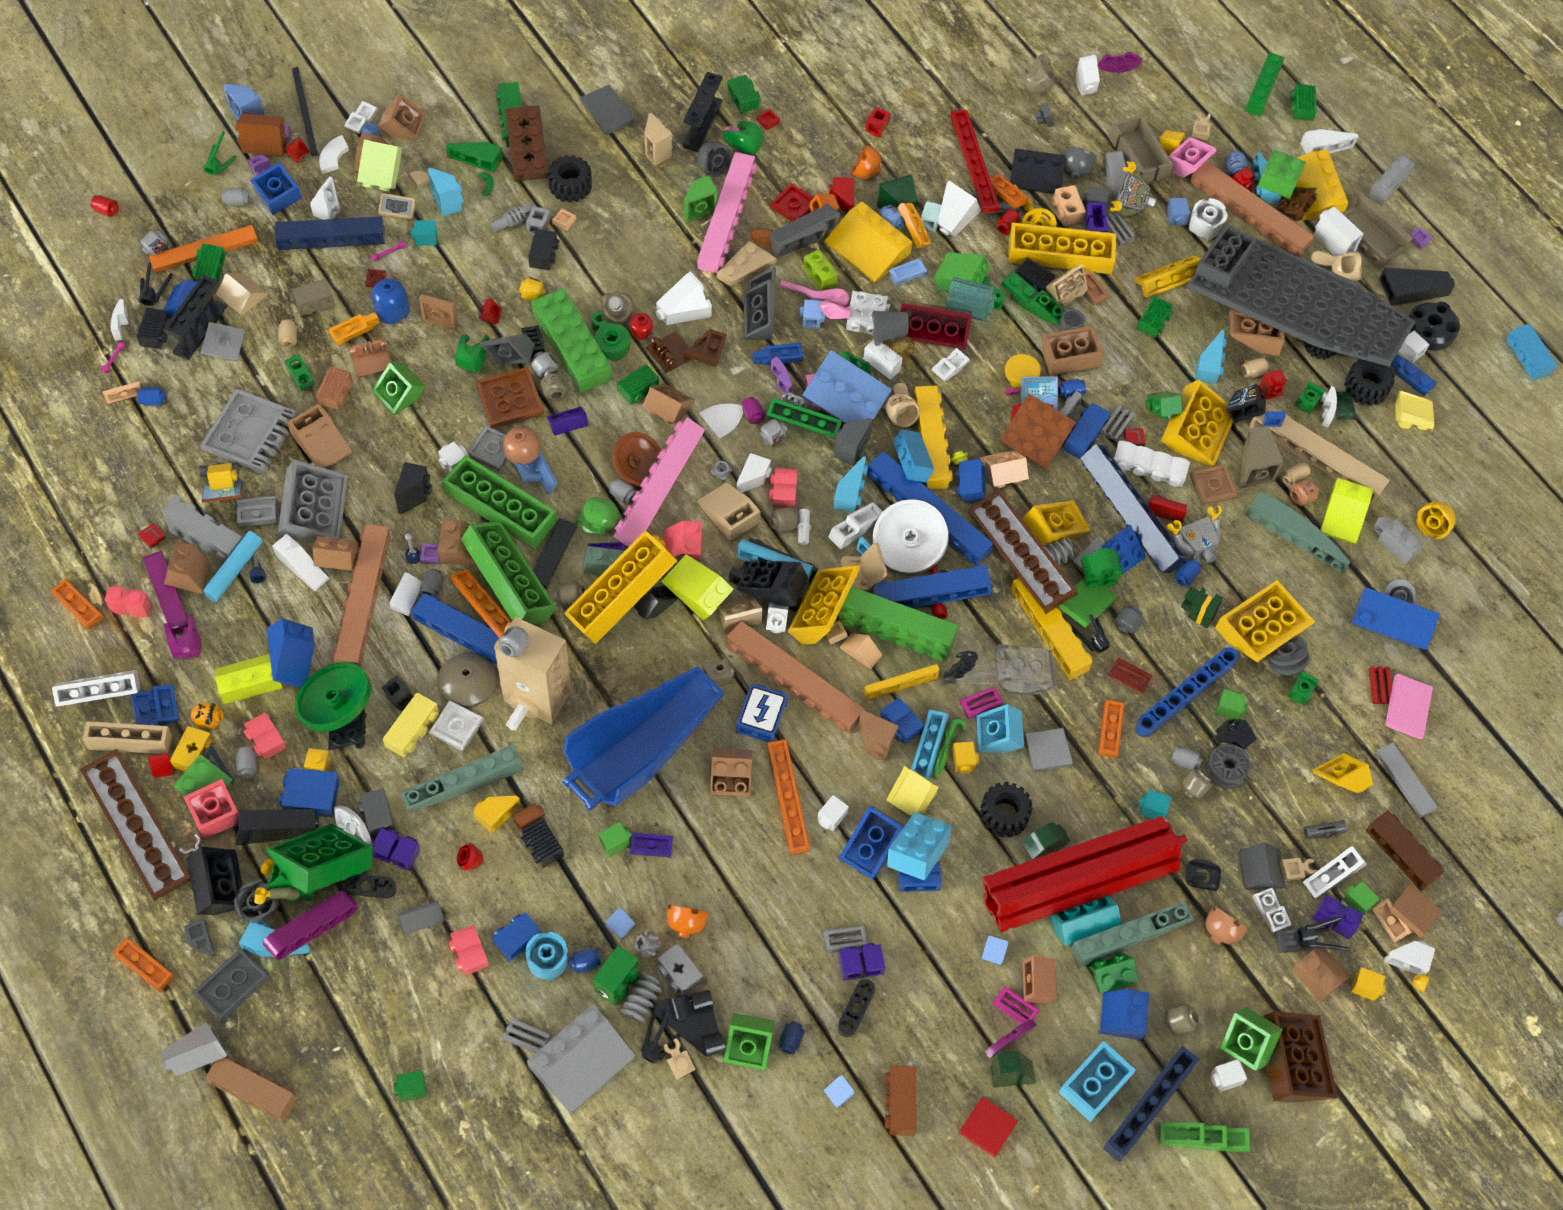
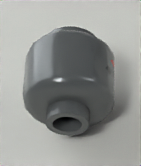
(1129, 620)

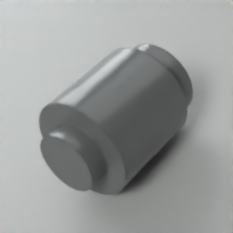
(432, 582)

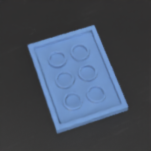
(845, 390)

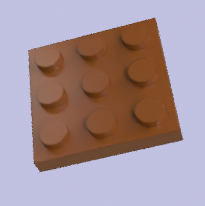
(509, 397)
(1037, 431)

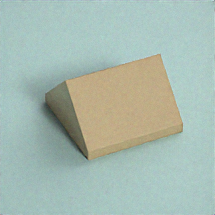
(240, 292)
(743, 610)

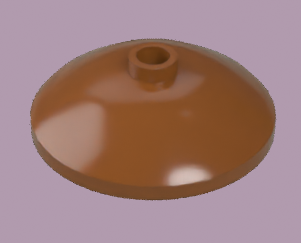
(636, 448)

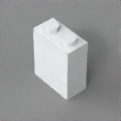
(1337, 232)

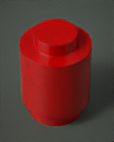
(104, 205)
(1005, 222)

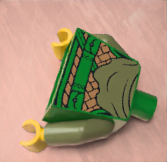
(279, 886)

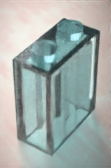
(971, 297)

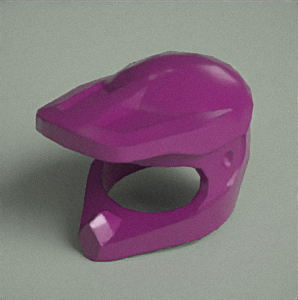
(188, 645)

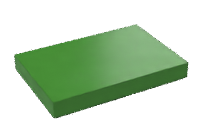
(1088, 602)

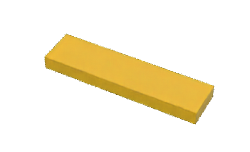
(901, 682)

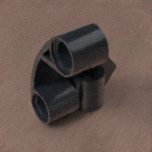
(693, 1020)

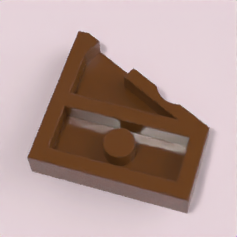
(707, 348)

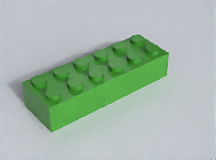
(571, 340)
(499, 501)
(508, 572)
(898, 624)

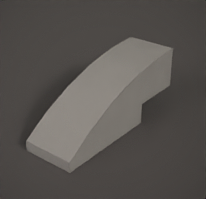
(1114, 166)

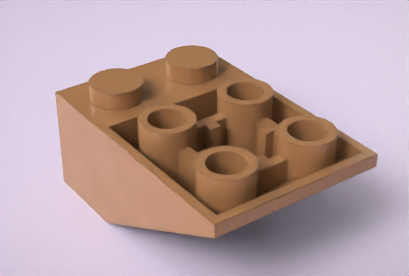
(319, 437)

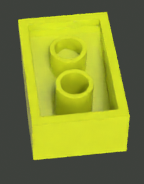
(1346, 510)
(697, 586)

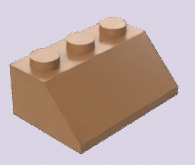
(1072, 350)

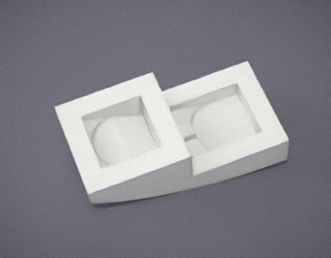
(363, 115)
(119, 318)
(951, 365)

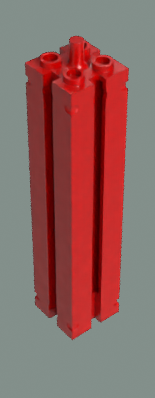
(1082, 873)

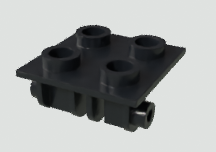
(349, 734)

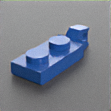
(785, 352)
(1413, 375)

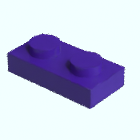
(651, 845)

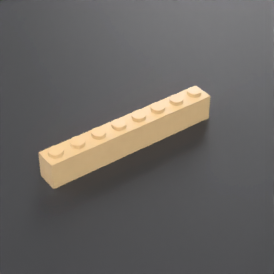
(1323, 454)

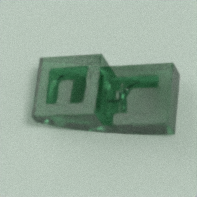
(1345, 407)

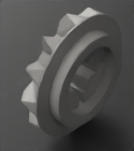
(795, 400)

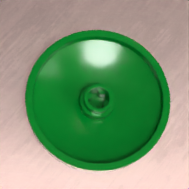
(333, 697)

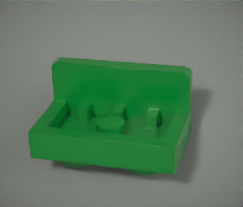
(1114, 972)

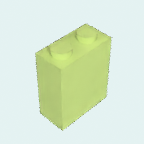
(379, 165)

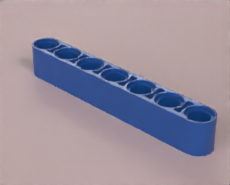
(1183, 699)

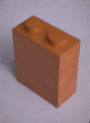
(261, 134)

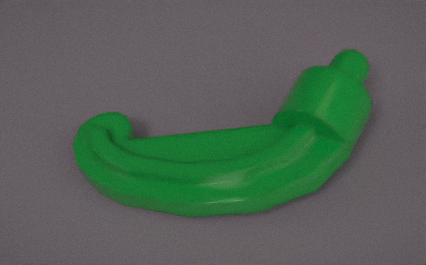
(489, 183)

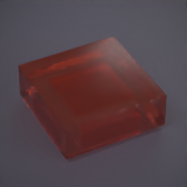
(374, 277)

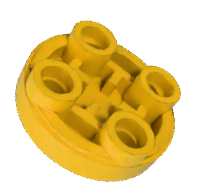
(1021, 366)

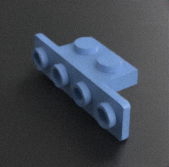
(538, 471)

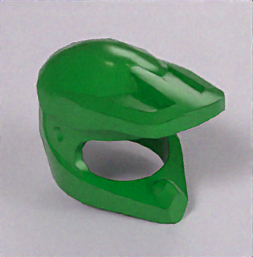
(747, 140)
(470, 357)

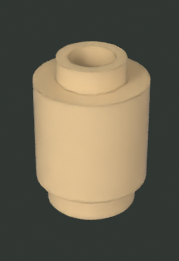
(287, 333)
(1255, 368)
(1296, 473)

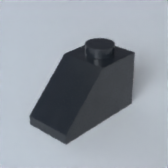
(655, 602)

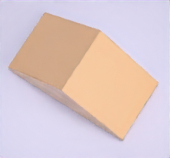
(862, 649)

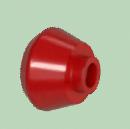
(469, 857)

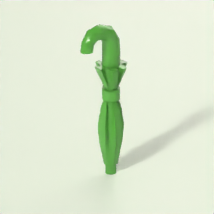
(943, 753)

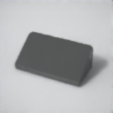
(421, 917)

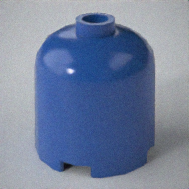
(390, 301)

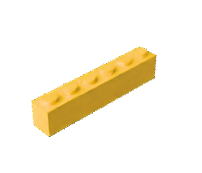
(932, 433)
(1055, 633)

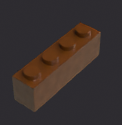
(1405, 850)

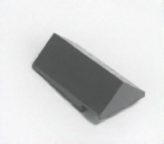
(803, 231)
(759, 306)

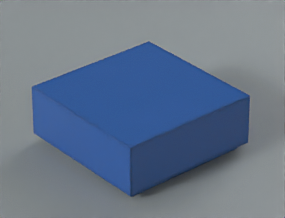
(1274, 418)

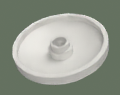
(911, 536)

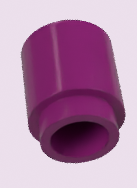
(753, 410)

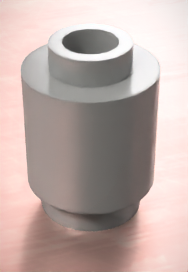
(235, 196)
(622, 490)
(1186, 758)
(246, 762)

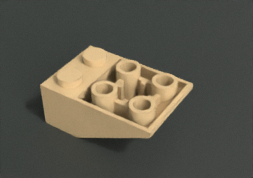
(1068, 286)
(730, 511)

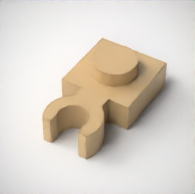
(1201, 127)
(1294, 869)
(680, 1062)

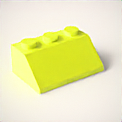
(245, 679)

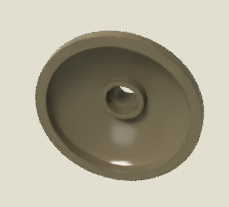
(468, 689)

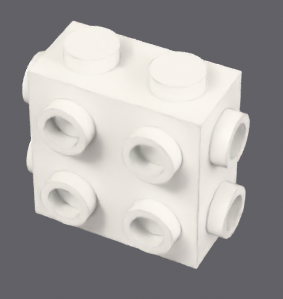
(862, 306)

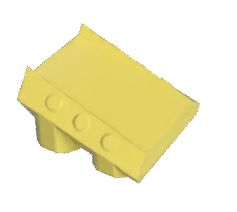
(1414, 411)
(912, 792)

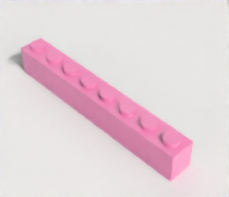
(726, 213)
(659, 482)

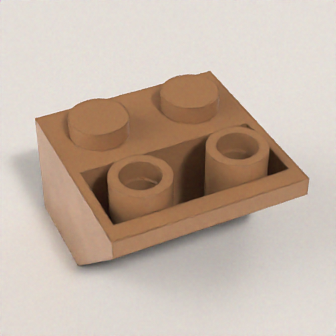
(731, 772)

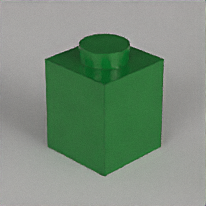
(410, 1086)

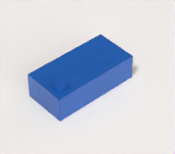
(1395, 619)

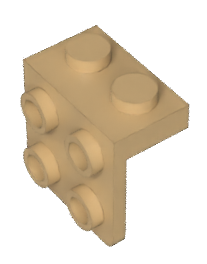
(871, 570)

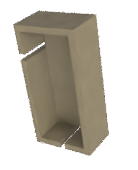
(1141, 146)

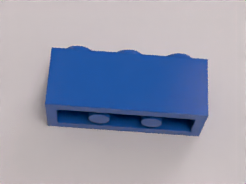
(1086, 430)

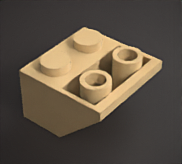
(657, 141)

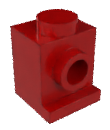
(877, 122)
(1245, 178)
(1273, 384)

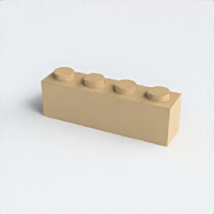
(127, 737)

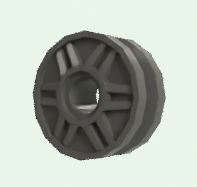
(1290, 657)
(1233, 756)

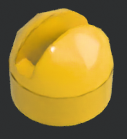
(1420, 982)

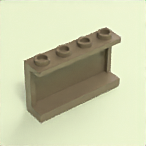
(1382, 236)

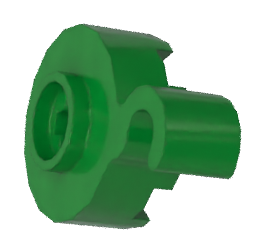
(610, 337)

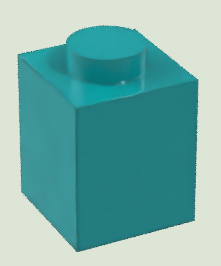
(424, 232)
(1154, 804)

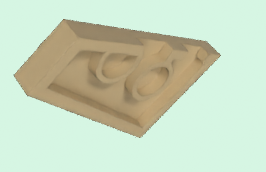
(745, 262)

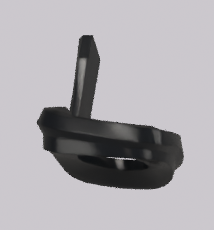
(1196, 879)

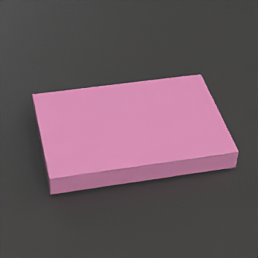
(1409, 706)

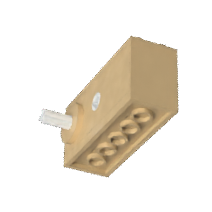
(537, 679)

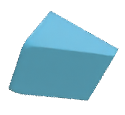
(862, 545)

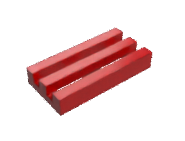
(1372, 670)

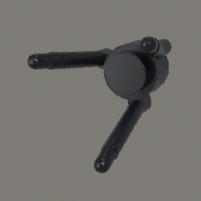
(147, 294)
(1099, 641)
(1309, 934)
(652, 1050)

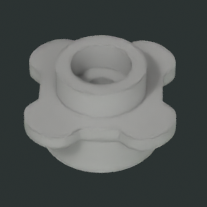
(721, 465)

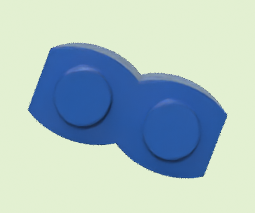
(908, 723)

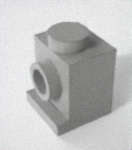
(538, 219)

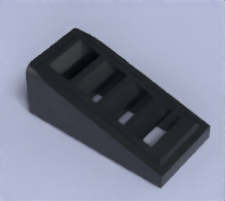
(539, 338)

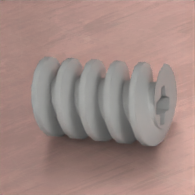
(1061, 550)
(640, 997)

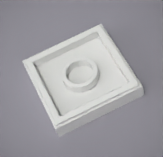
(456, 726)

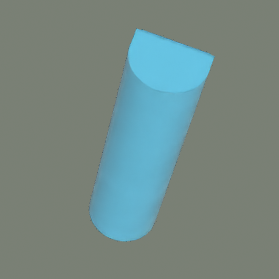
(750, 551)
(232, 566)
(929, 742)

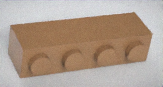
(252, 1088)

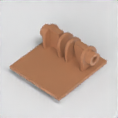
(370, 357)

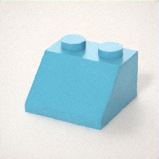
(445, 191)
(1000, 730)

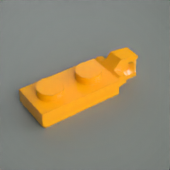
(353, 328)

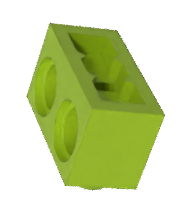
(820, 271)

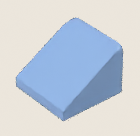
(620, 923)
(994, 950)
(839, 1091)

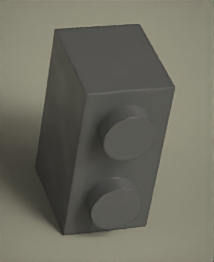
(376, 811)

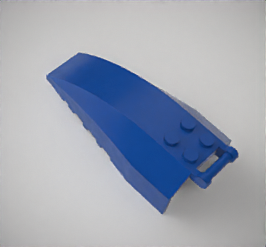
(633, 741)

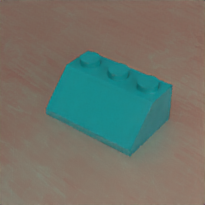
(1085, 920)

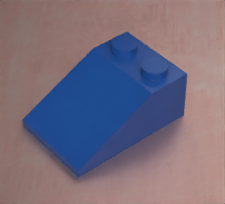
(290, 651)
(871, 841)

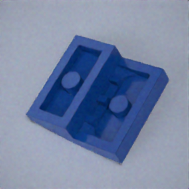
(155, 706)

